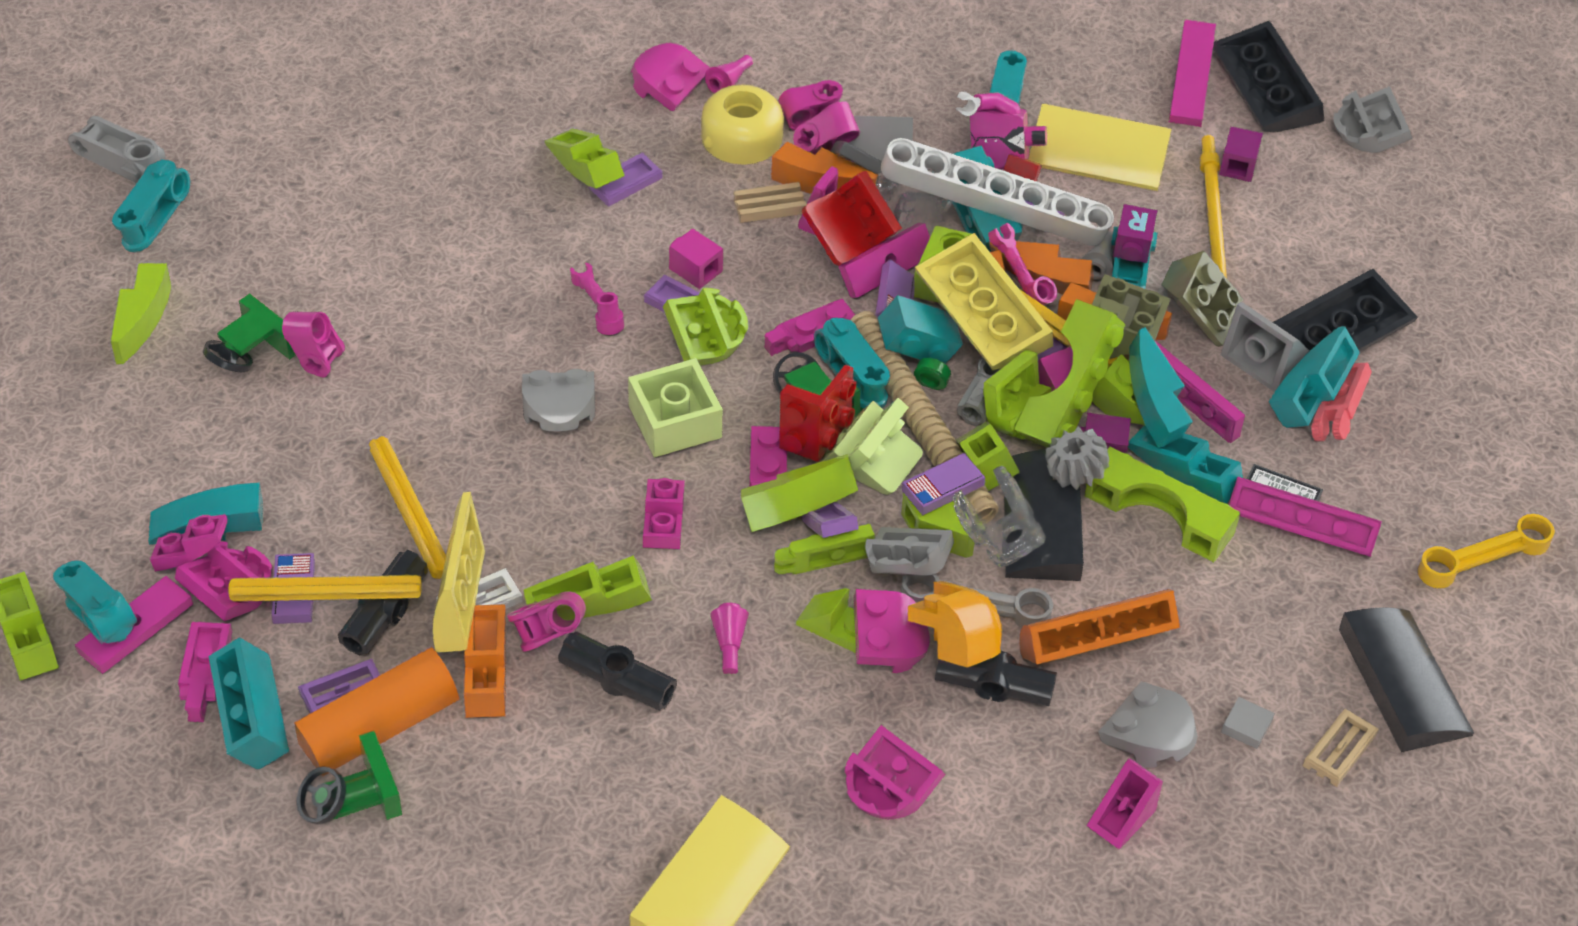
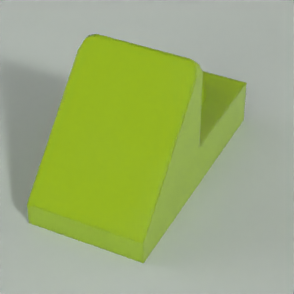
(830, 618)

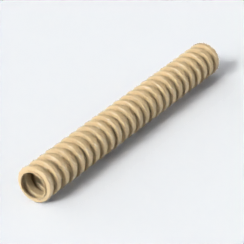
(921, 414)

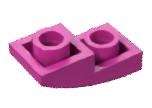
(663, 513)
(199, 538)

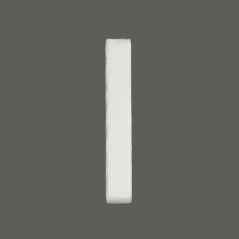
(979, 192)

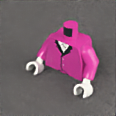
(1000, 127)

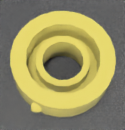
(742, 124)

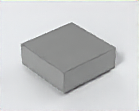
(1248, 722)

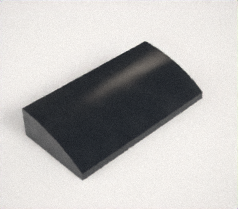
(1269, 79)
(1362, 305)
(1060, 518)
(1403, 677)

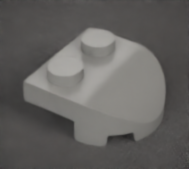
(1372, 121)
(558, 398)
(909, 551)
(1152, 725)

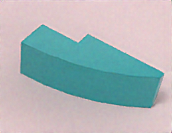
(1315, 379)
(1157, 390)
(1190, 463)
(239, 502)

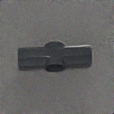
(375, 615)
(601, 662)
(1001, 679)

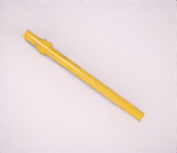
(1210, 166)

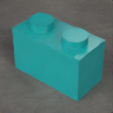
(919, 330)

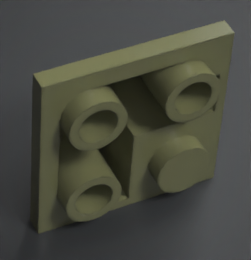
(1203, 294)
(1133, 306)

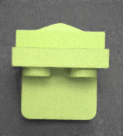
(878, 448)

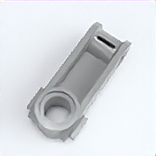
(115, 148)

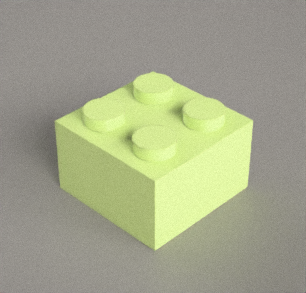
(675, 407)

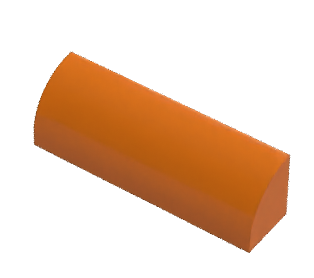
(1099, 627)
(381, 705)

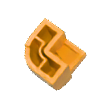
(963, 623)

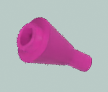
(726, 74)
(729, 625)

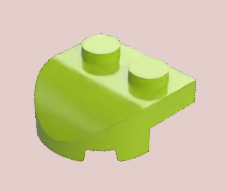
(706, 325)
(1009, 391)

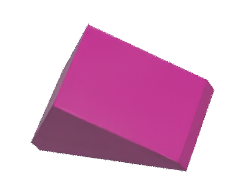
(1126, 804)

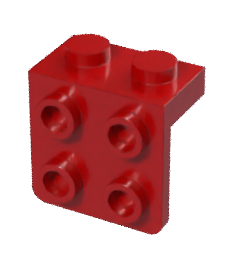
(851, 219)
(814, 421)

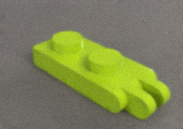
(819, 552)

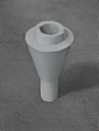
(1101, 257)

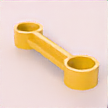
(1486, 551)

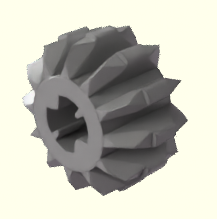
(1077, 458)

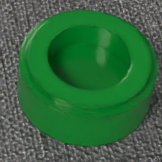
(932, 373)

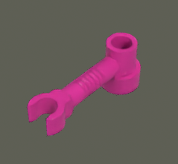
(1040, 289)
(609, 316)

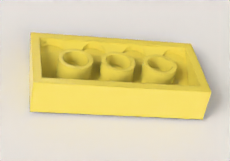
(1102, 147)
(985, 302)
(459, 580)
(713, 871)

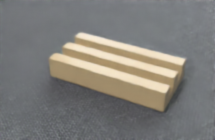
(772, 201)
(1325, 768)

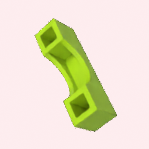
(1093, 337)
(1202, 519)

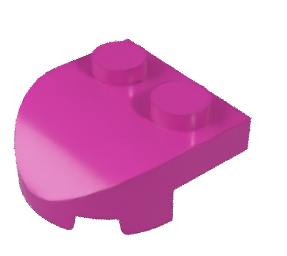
(668, 74)
(210, 577)
(884, 631)
(890, 777)

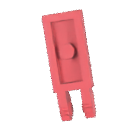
(1343, 406)

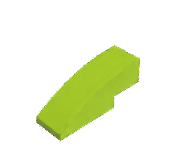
(586, 157)
(140, 309)
(798, 492)
(602, 589)
(24, 628)

